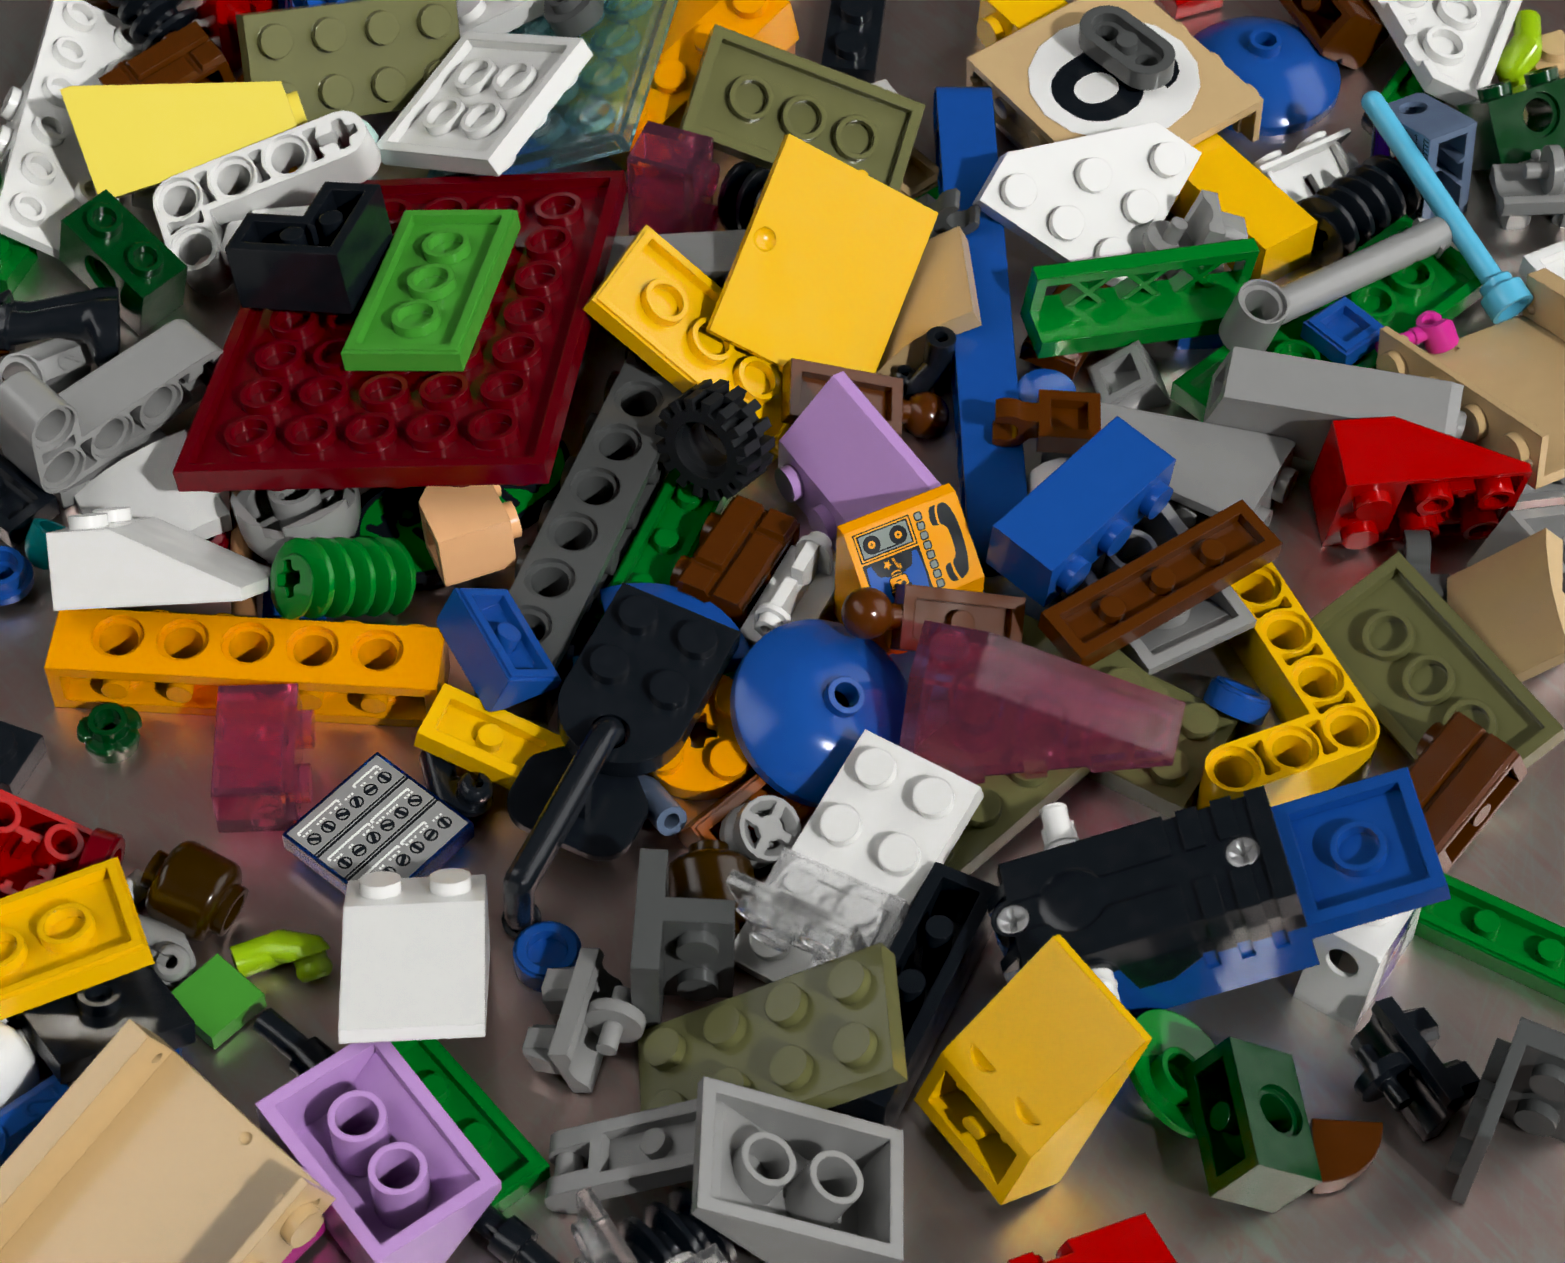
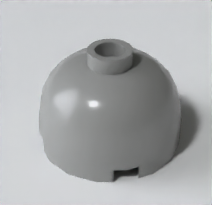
(275, 517)

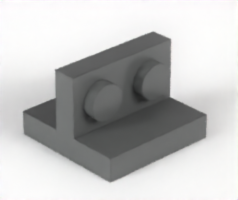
(677, 942)

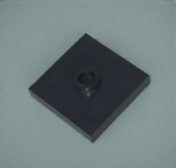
(79, 1026)

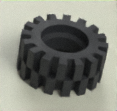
(735, 426)

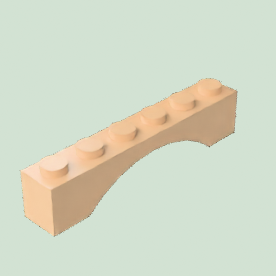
(468, 531)

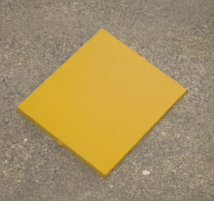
(821, 264)

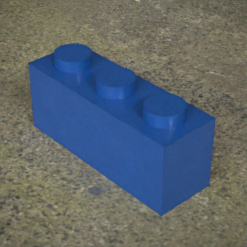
(1081, 512)

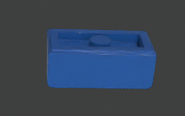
(495, 647)

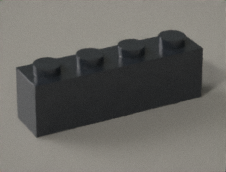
(933, 963)

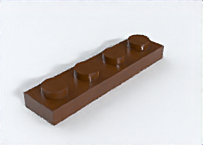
(1160, 585)

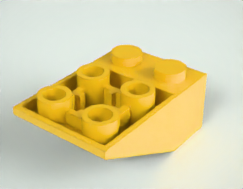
(1033, 1073)

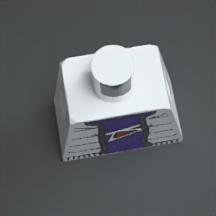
(1376, 950)

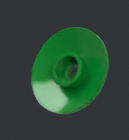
(1159, 1070)

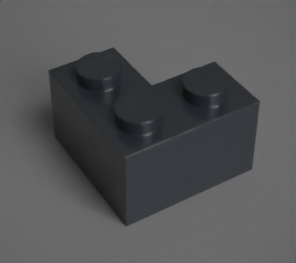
(314, 258)

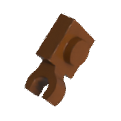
(1058, 421)

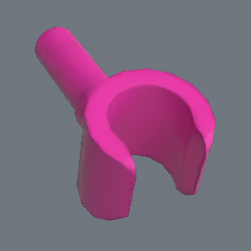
(1434, 331)

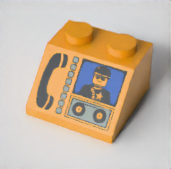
(907, 543)

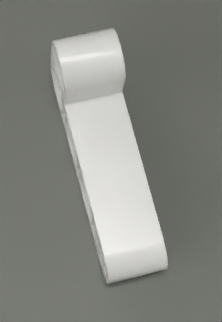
(263, 167)

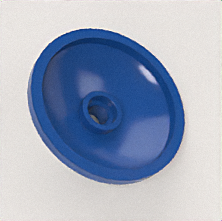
(1281, 65)
(789, 711)

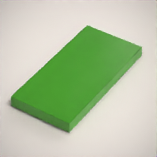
(432, 291)

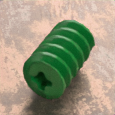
(342, 577)

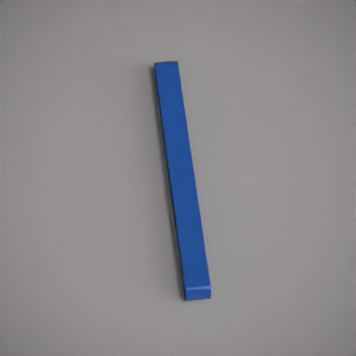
(984, 357)

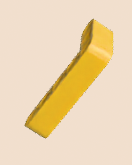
(1325, 721)

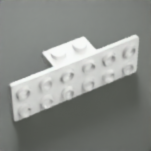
(39, 149)

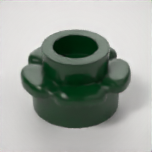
(113, 744)

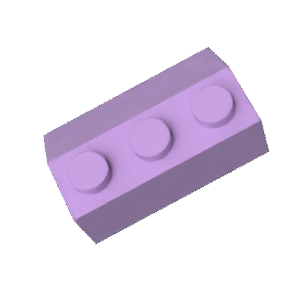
(846, 460)
(385, 1151)

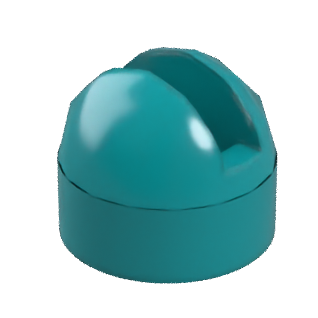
(36, 542)

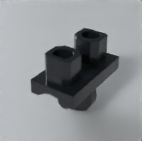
(1405, 1069)

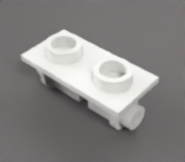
(1316, 158)
(797, 589)

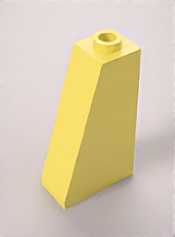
(153, 131)

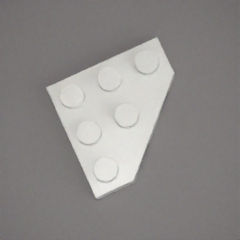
(1450, 42)
(1089, 191)

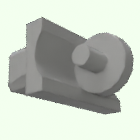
(1530, 189)
(1201, 225)
(591, 1022)

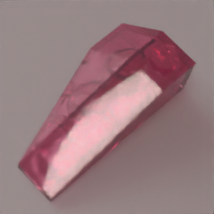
(1012, 709)

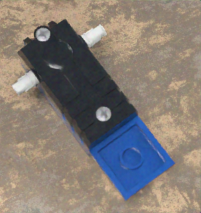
(1218, 889)

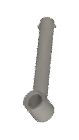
(1264, 306)

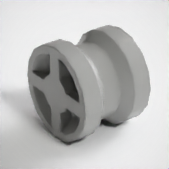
(774, 825)

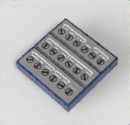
(378, 824)

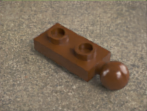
(922, 415)
(869, 613)

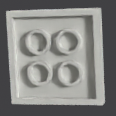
(483, 102)

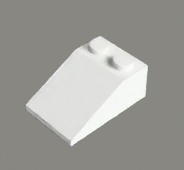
(143, 561)
(414, 957)

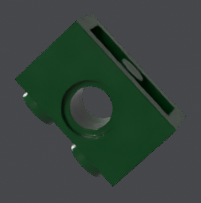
(1501, 128)
(114, 249)
(1251, 1125)

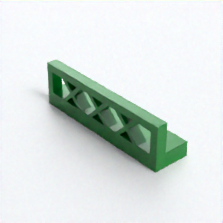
(1138, 307)

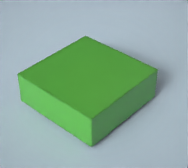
(219, 1000)

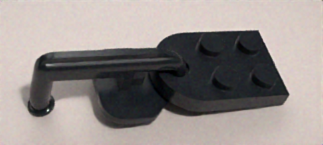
(636, 678)

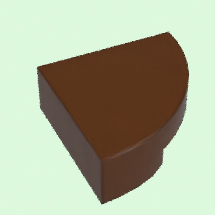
(1343, 1150)

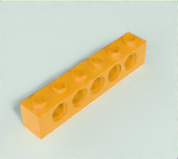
(179, 659)

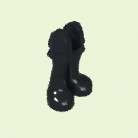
(79, 315)

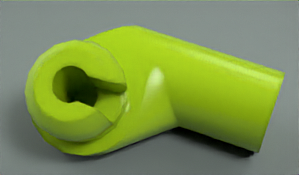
(1522, 50)
(283, 947)

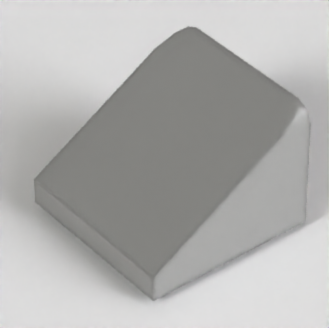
(1129, 379)

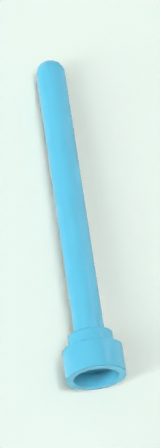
(1501, 292)

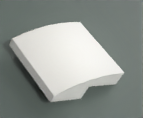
(148, 487)

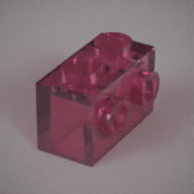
(672, 181)
(260, 757)

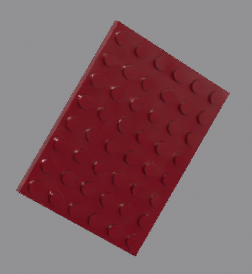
(295, 419)

